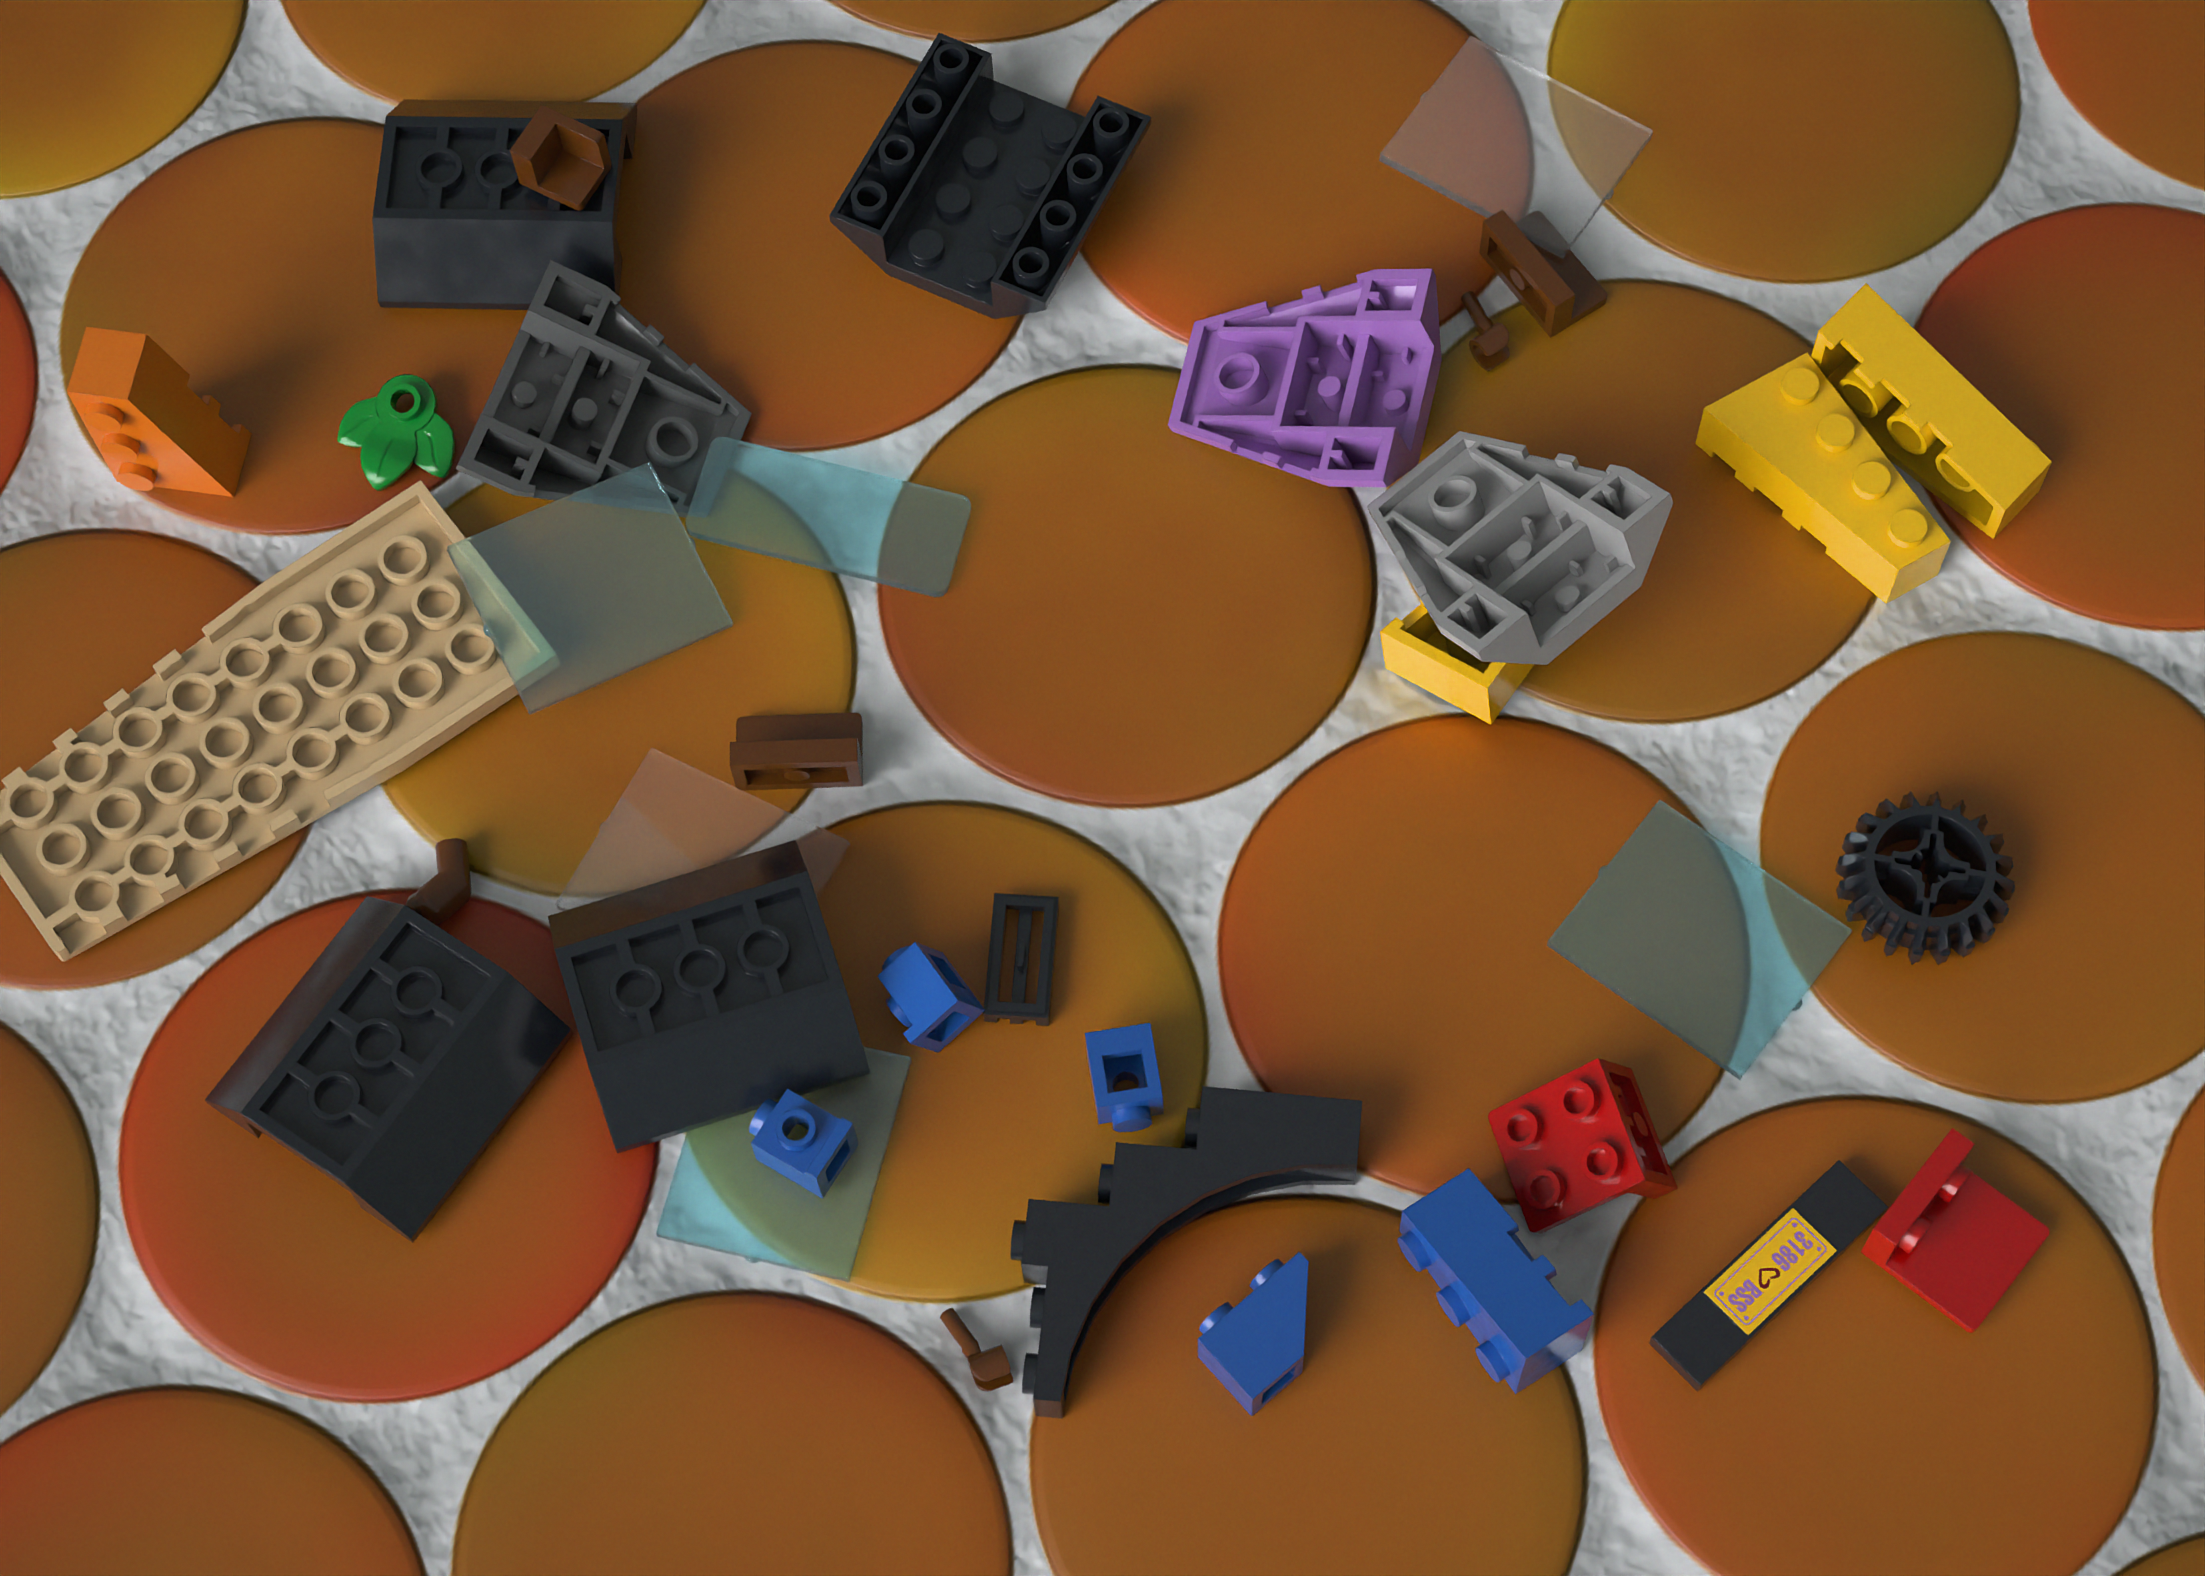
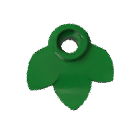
(396, 439)

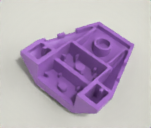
(1320, 382)

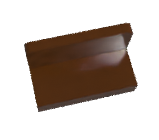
(1548, 286)
(798, 751)

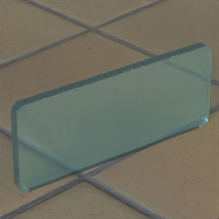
(828, 516)

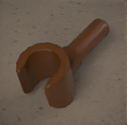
(1491, 344)
(989, 1367)

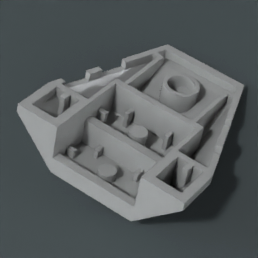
(1518, 545)

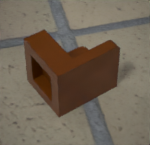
(561, 158)

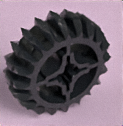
(1975, 878)

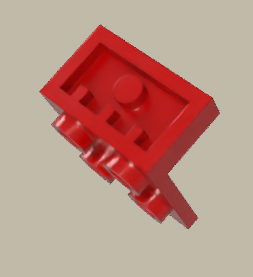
(1580, 1144)
(1955, 1237)

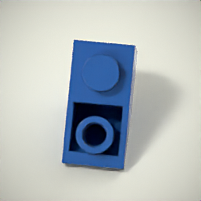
(1261, 1340)

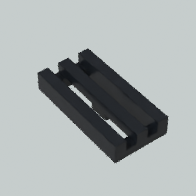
(1017, 1009)

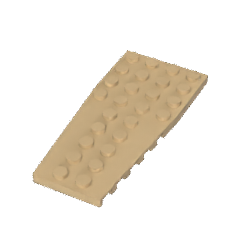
(256, 728)

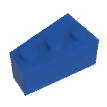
(1492, 1282)

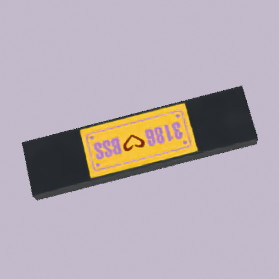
(1767, 1275)

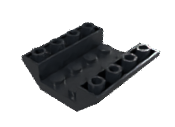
(984, 184)
(460, 224)
(707, 995)
(393, 1063)

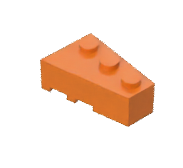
(150, 420)

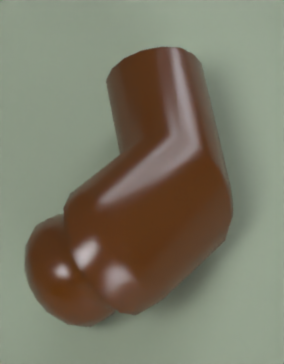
(449, 888)

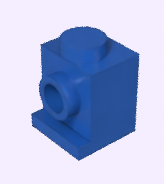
(928, 996)
(1122, 1056)
(811, 1161)

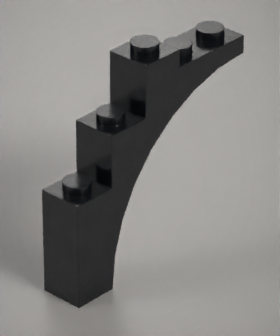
(1083, 1251)

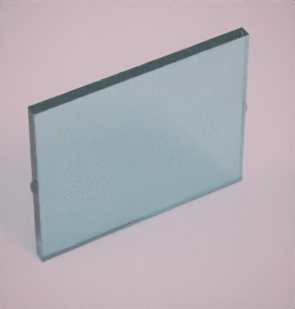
(589, 587)
(1699, 939)
(748, 1210)

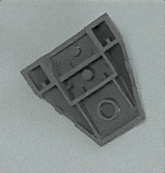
(593, 399)

